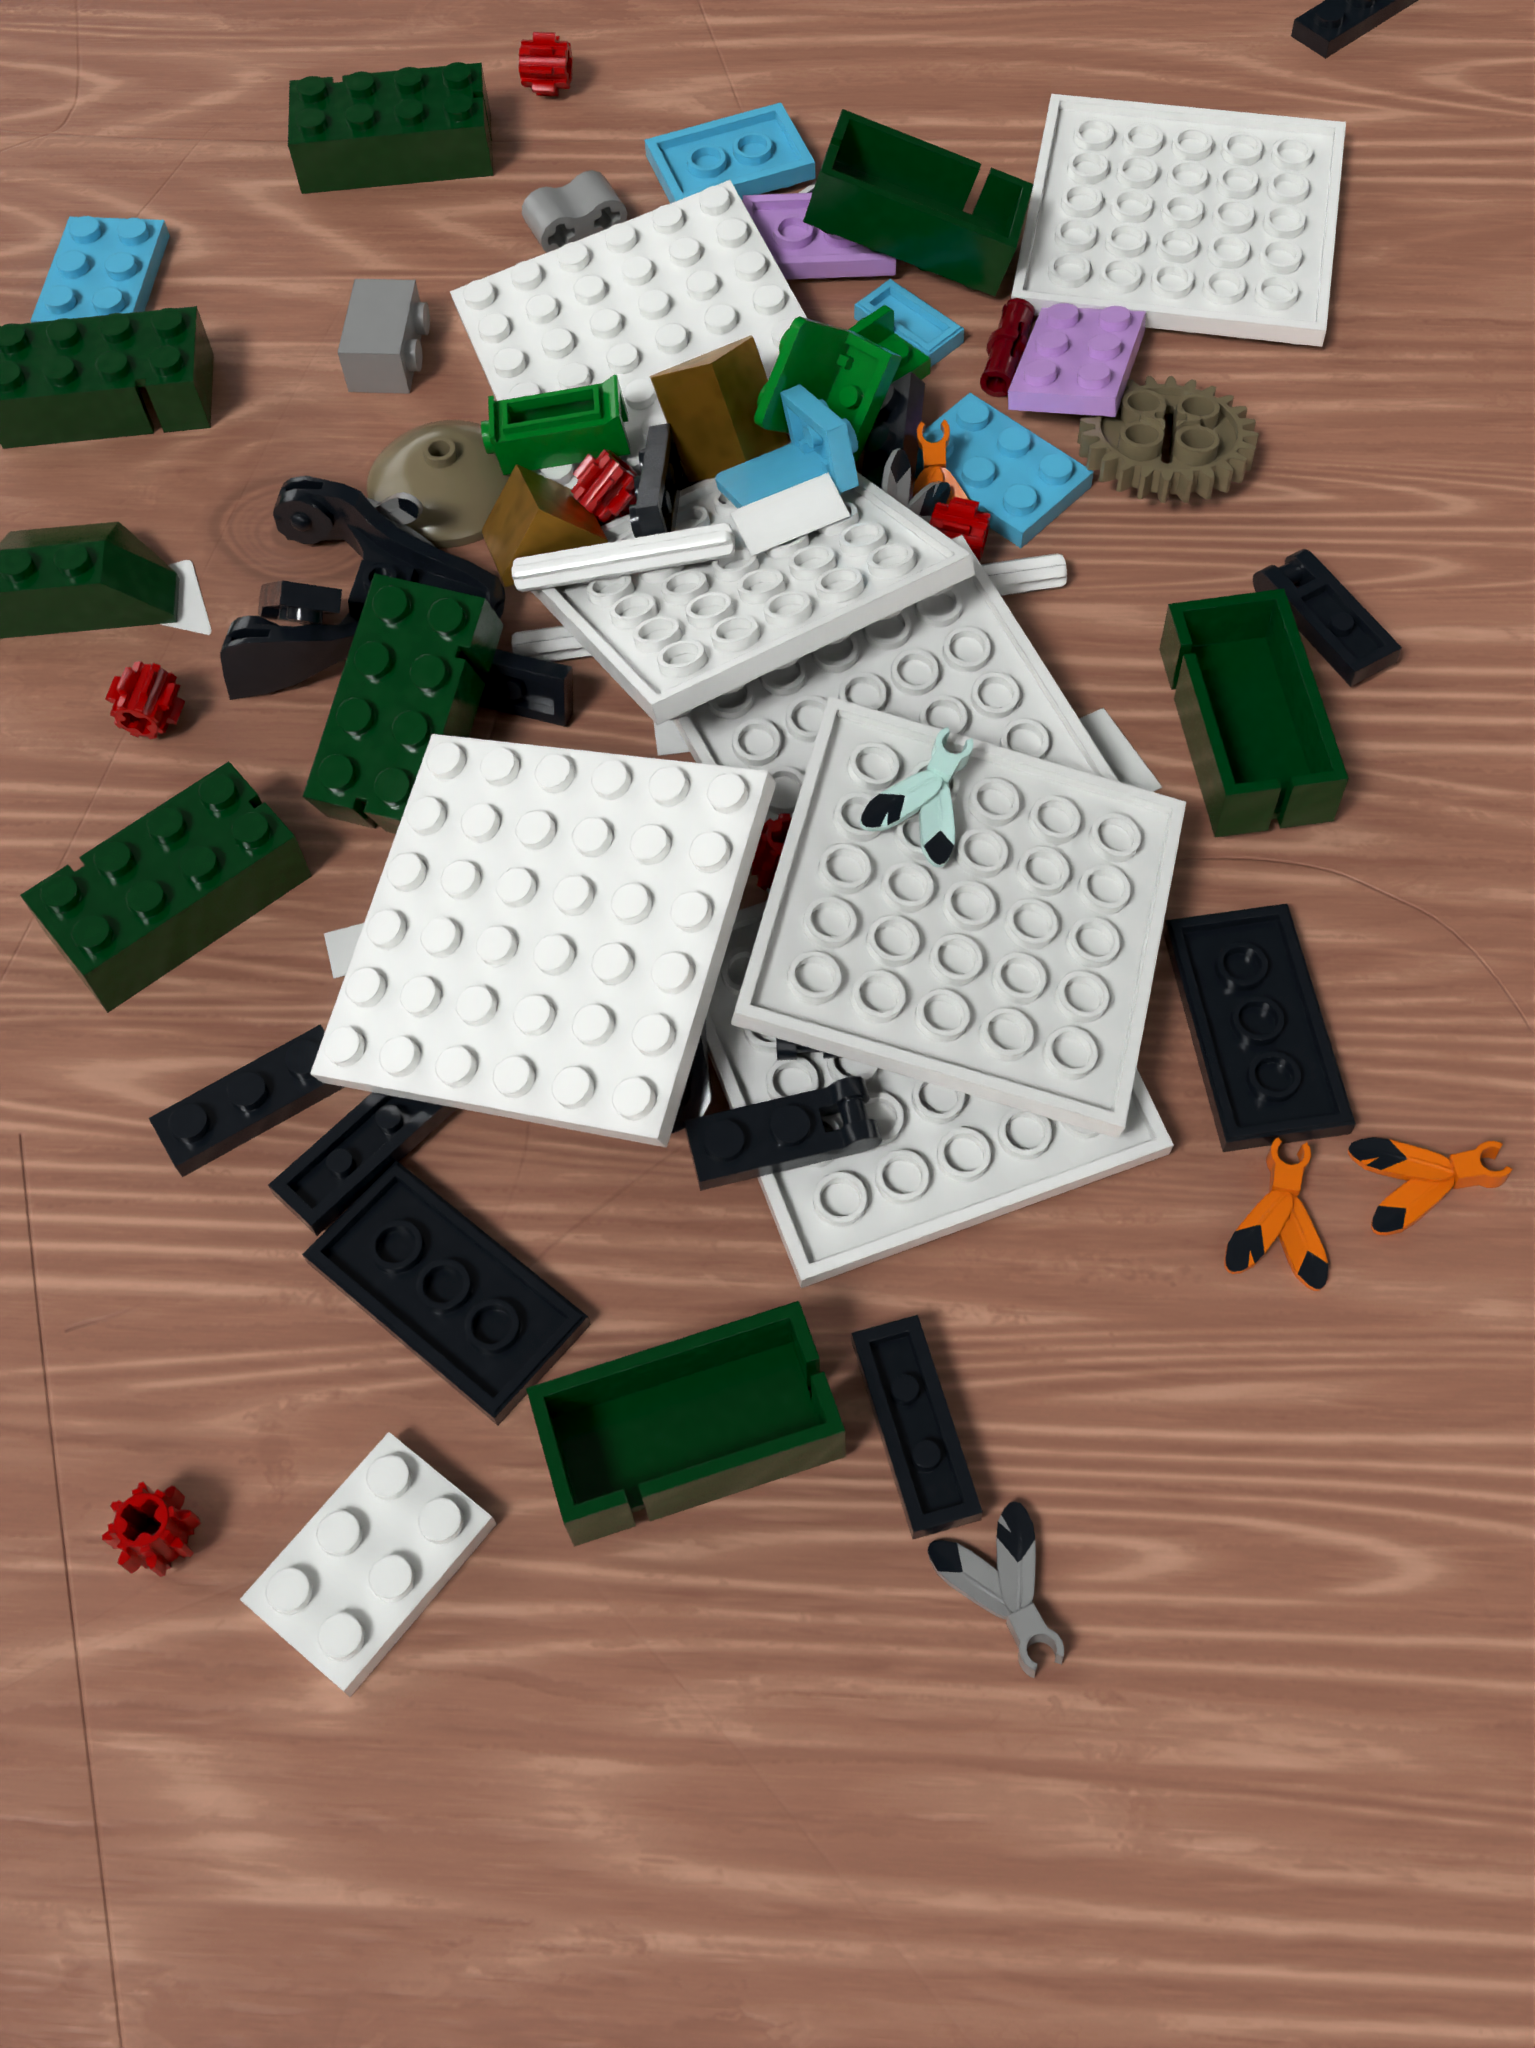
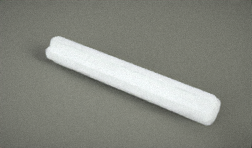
(623, 557)

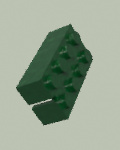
(390, 128)
(910, 202)
(84, 376)
(396, 693)
(1251, 713)
(168, 885)
(686, 1422)

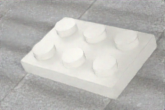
(368, 1563)

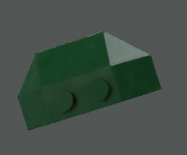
(82, 581)

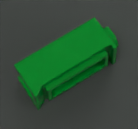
(557, 426)

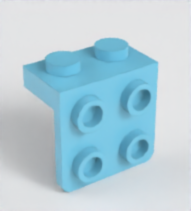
(818, 446)

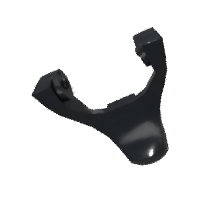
(270, 657)

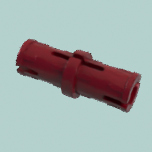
(1007, 347)

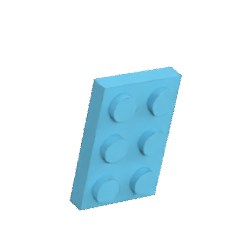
(752, 149)
(102, 268)
(1007, 469)

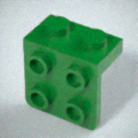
(833, 366)

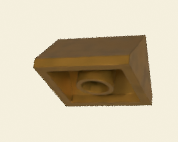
(714, 408)
(535, 519)

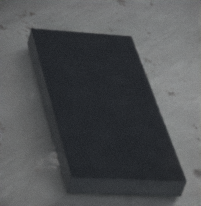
(1257, 1028)
(447, 1291)

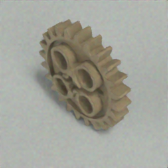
(1207, 442)

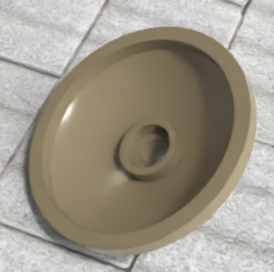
(447, 473)

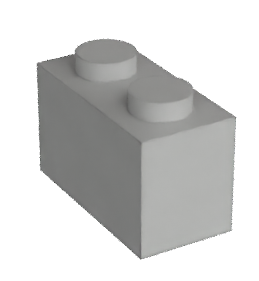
(383, 336)

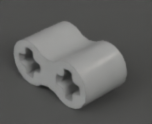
(573, 210)

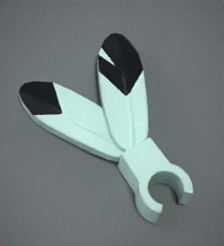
(924, 793)

